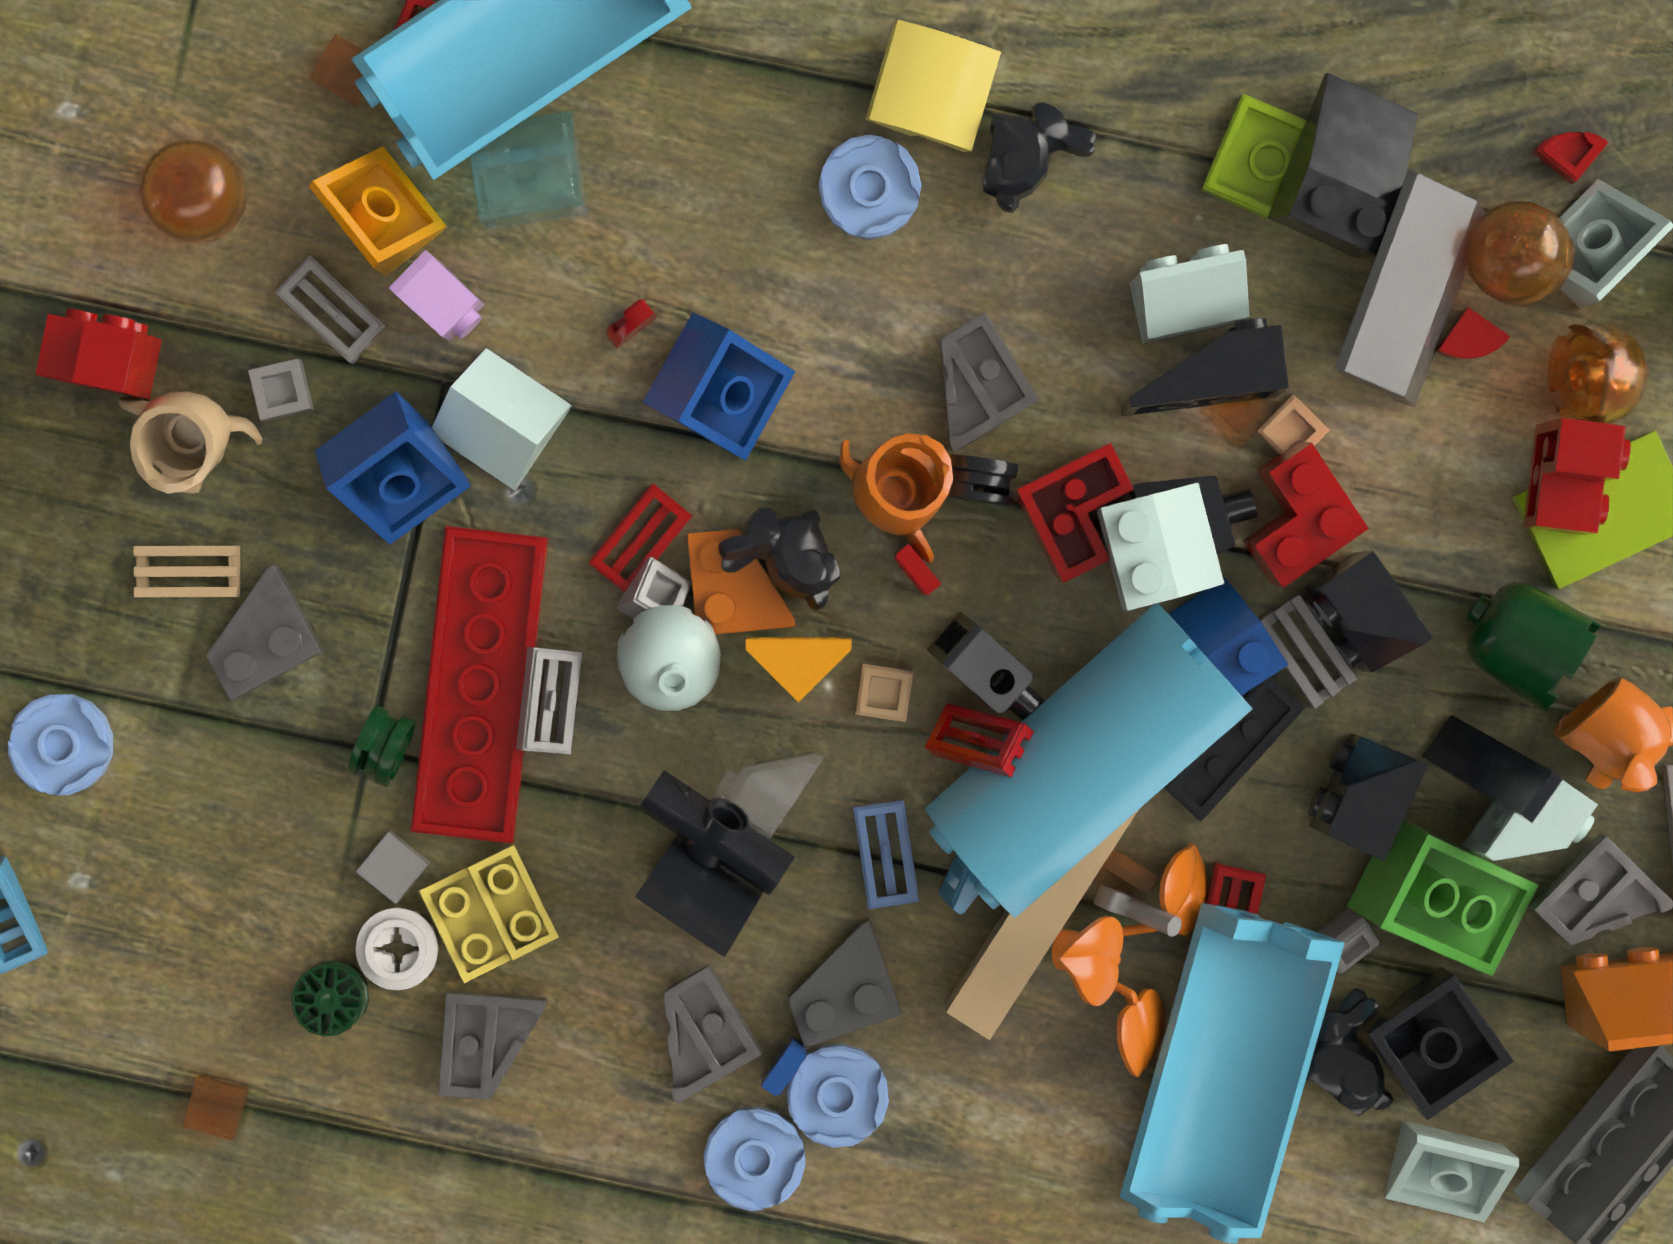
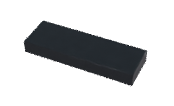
(1233, 754)
(1492, 768)

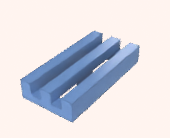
(879, 810)

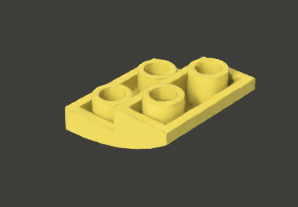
(933, 85)
(488, 914)

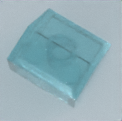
(530, 173)

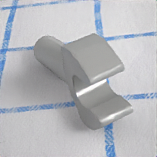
(1137, 909)

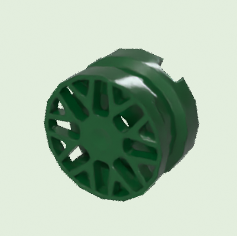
(381, 746)
(330, 998)

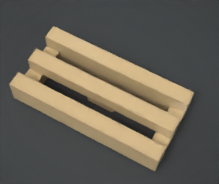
(143, 571)

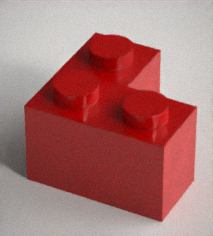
(99, 355)
(1569, 474)
(1060, 507)
(1315, 516)

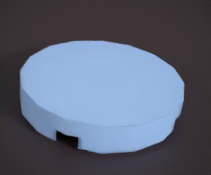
(870, 187)
(60, 744)
(838, 1095)
(754, 1158)

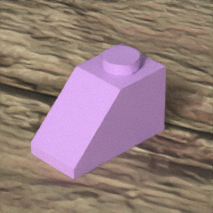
(438, 297)

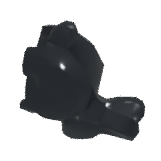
(1023, 151)
(793, 554)
(1344, 1063)

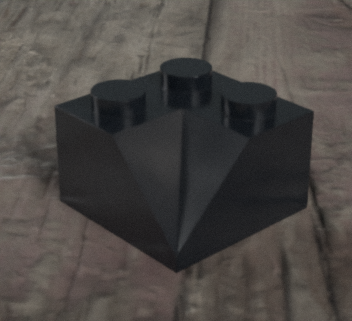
(1366, 612)
(1366, 795)
(1437, 1043)

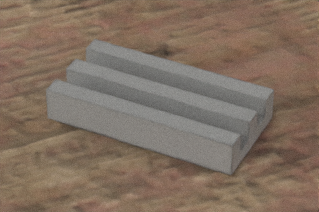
(363, 339)
(1331, 686)
(530, 700)

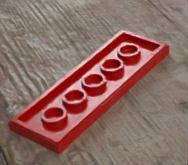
(475, 684)

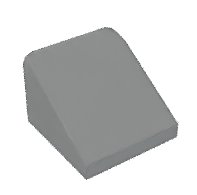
(653, 587)

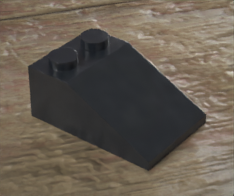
(1346, 168)
(1228, 369)
(699, 898)

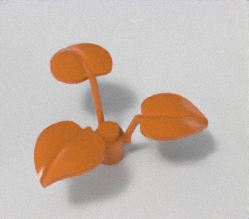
(1094, 957)

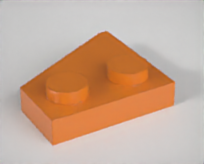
(735, 599)

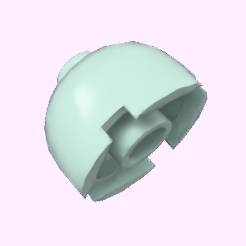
(669, 658)

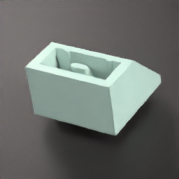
(1190, 295)

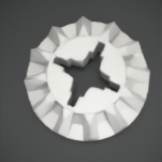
(381, 965)

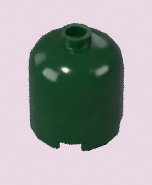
(1528, 640)

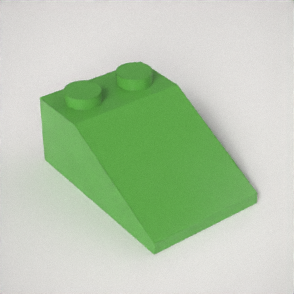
(1443, 898)

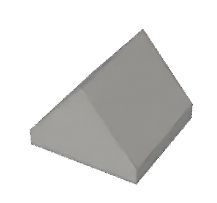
(1356, 935)

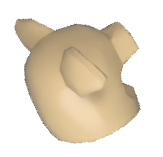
(182, 437)

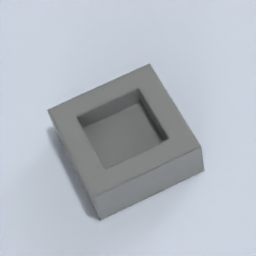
(280, 390)
(393, 867)

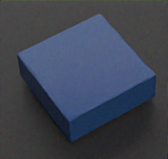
(784, 1067)

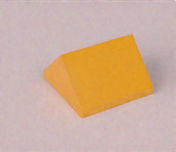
(379, 209)
(798, 661)

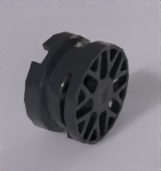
(982, 473)

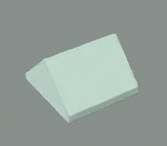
(1608, 240)
(499, 418)
(1449, 1171)

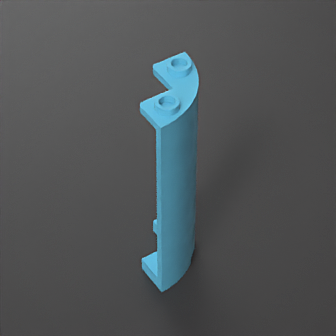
(486, 65)
(1091, 762)
(1231, 1072)

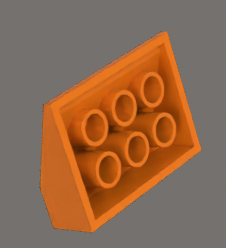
(1621, 1000)

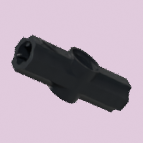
(716, 832)

